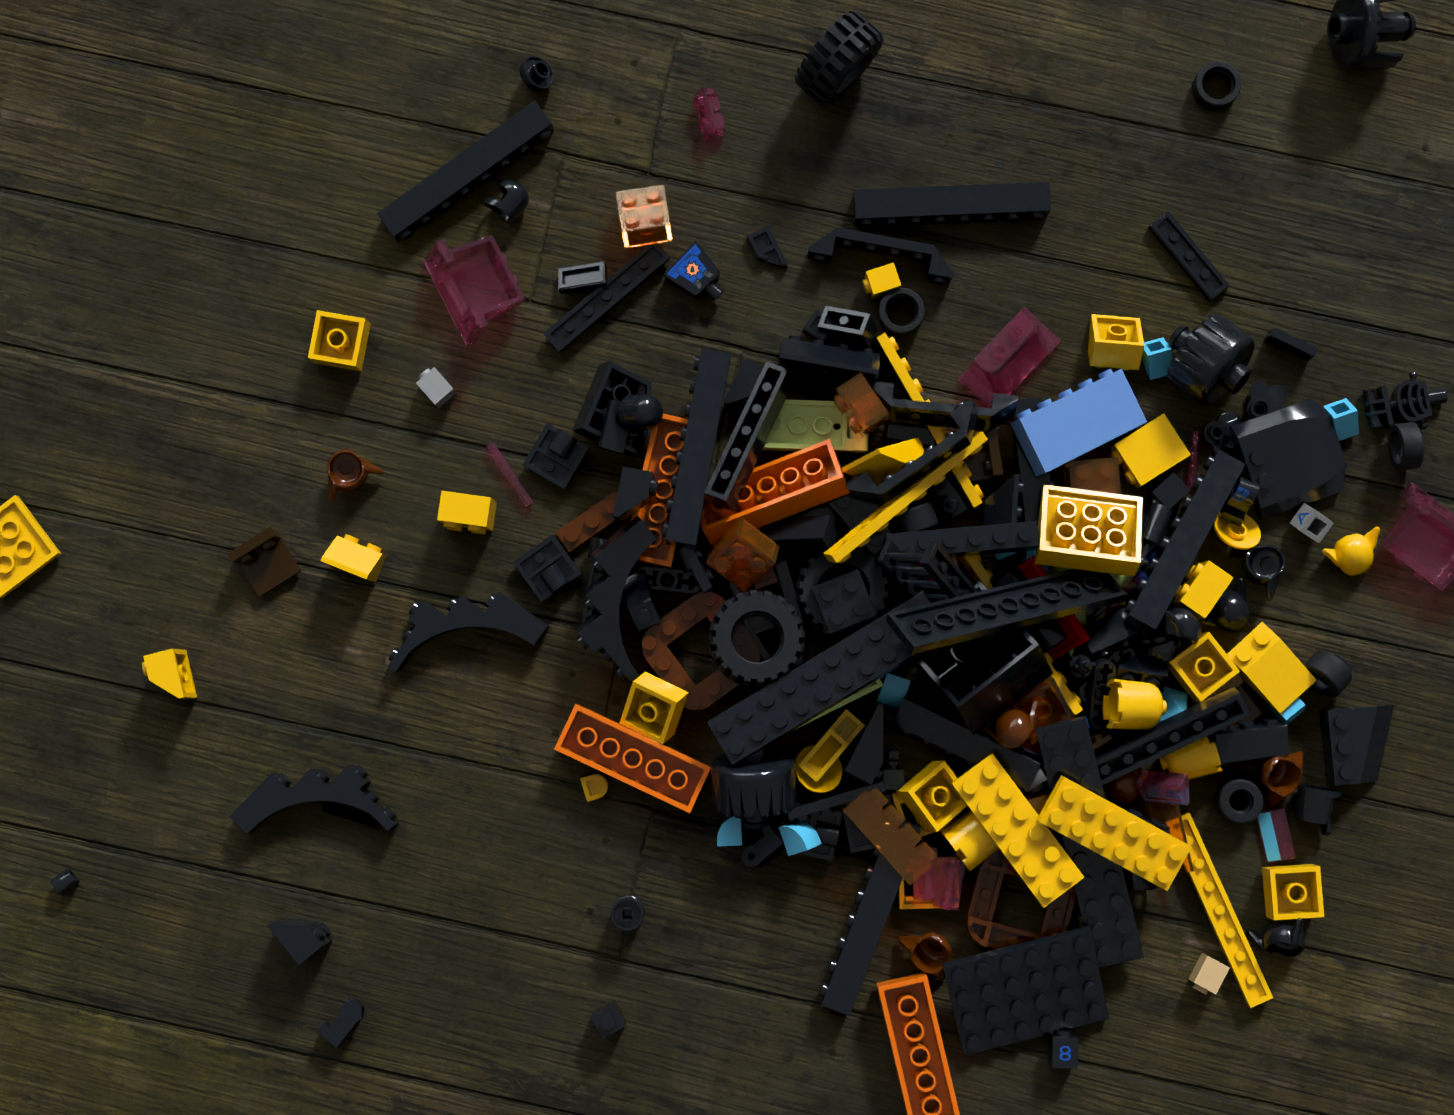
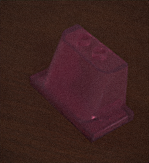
(473, 284)
(1009, 357)
(1424, 538)

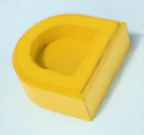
(594, 786)

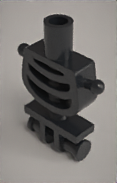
(1415, 401)

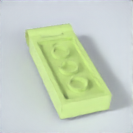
(811, 422)

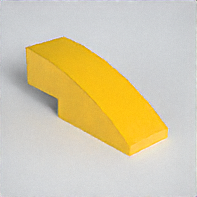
(831, 745)

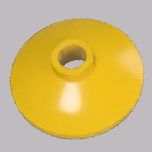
(1241, 537)
(826, 783)

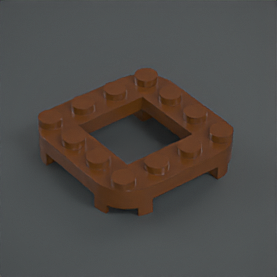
(667, 666)
(984, 901)

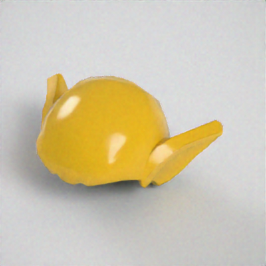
(1354, 552)

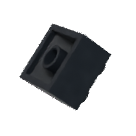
(634, 492)
(301, 937)

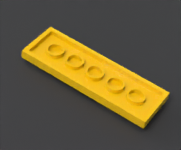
(1016, 831)
(1114, 833)

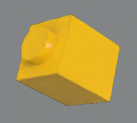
(881, 280)

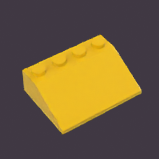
(1089, 530)

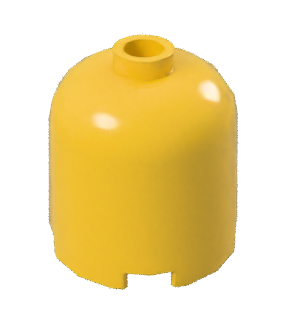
(1133, 705)
(1194, 759)
(969, 840)

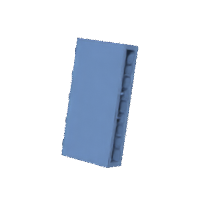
(1077, 421)

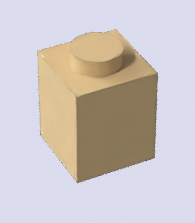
(1208, 974)

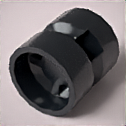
(628, 912)

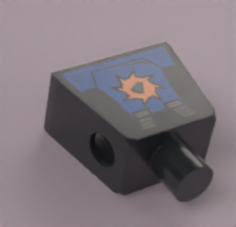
(695, 274)

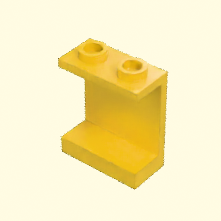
(1149, 451)

